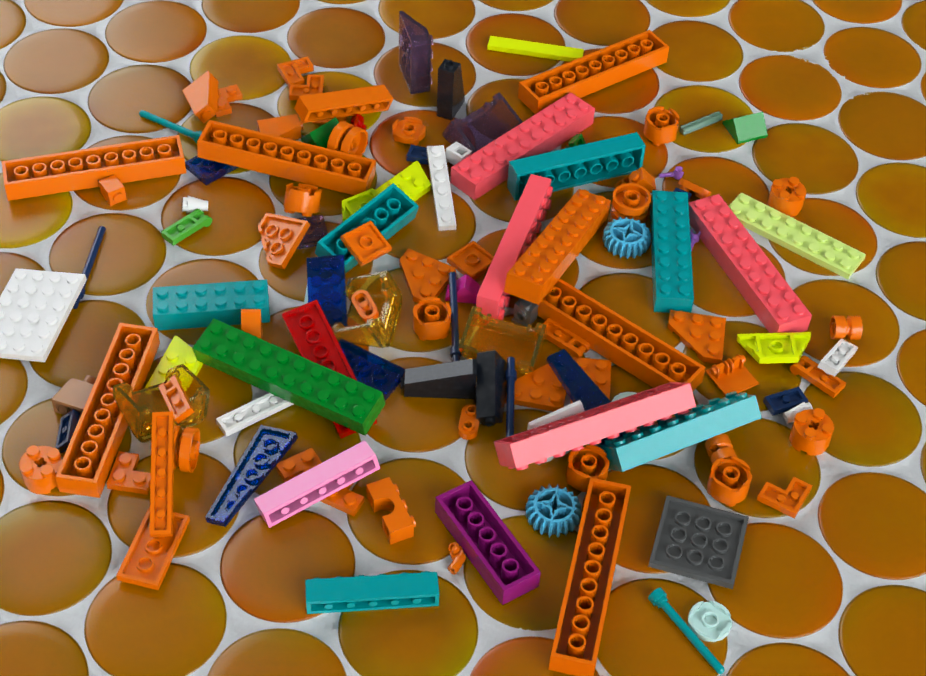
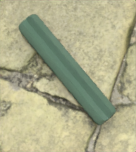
(701, 123)

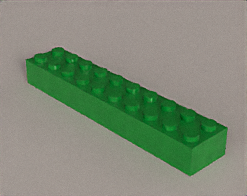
(289, 376)

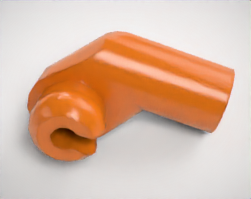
(458, 557)

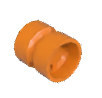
(846, 327)
(719, 447)

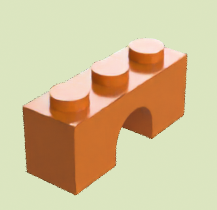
(385, 496)

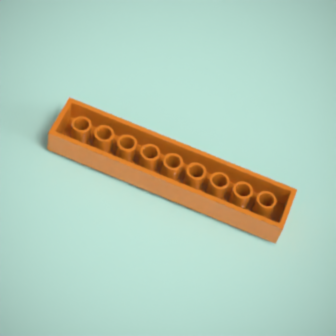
(594, 71)
(286, 158)
(85, 167)
(557, 246)
(619, 338)
(102, 422)
(590, 579)

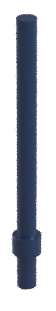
(90, 261)
(454, 350)
(510, 377)

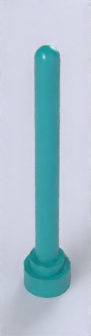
(195, 135)
(659, 599)

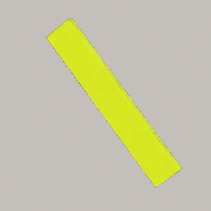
(534, 49)

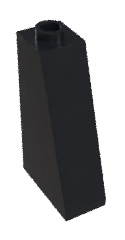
(450, 89)
(442, 380)
(490, 388)

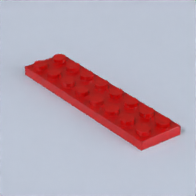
(318, 343)

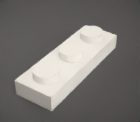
(837, 357)

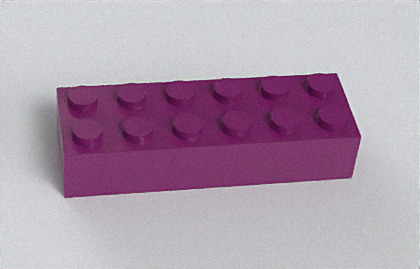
(487, 542)

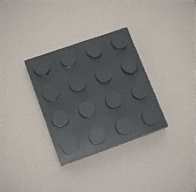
(699, 542)

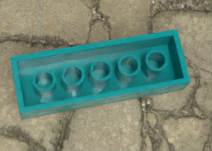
(389, 213)
(199, 303)

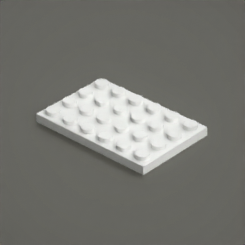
(35, 311)

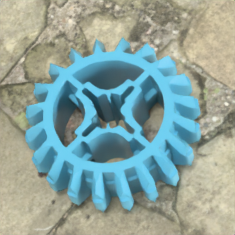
(626, 237)
(566, 513)

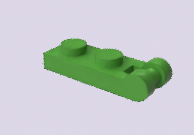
(186, 226)

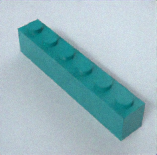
(372, 592)

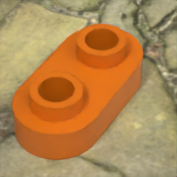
(687, 186)
(366, 307)
(468, 419)

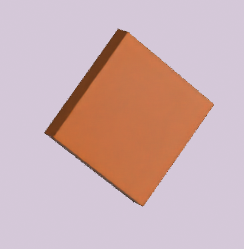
(366, 243)
(471, 260)

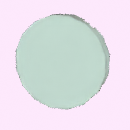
(710, 621)

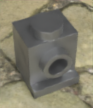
(524, 313)

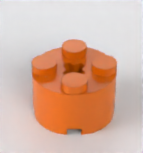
(661, 125)
(787, 196)
(302, 199)
(431, 319)
(811, 431)
(586, 463)
(39, 468)
(729, 480)

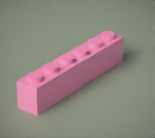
(317, 483)

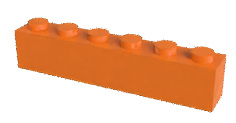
(343, 103)

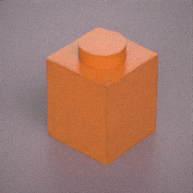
(112, 190)

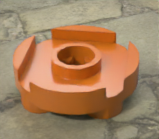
(401, 133)

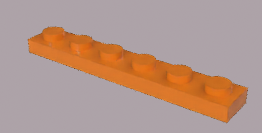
(162, 474)

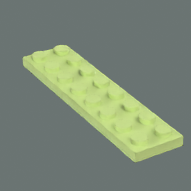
(796, 236)

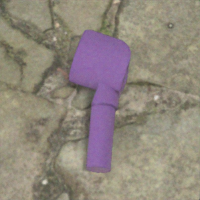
(677, 174)
(694, 238)

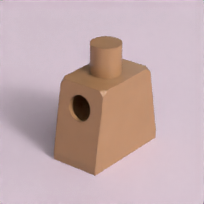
(73, 395)

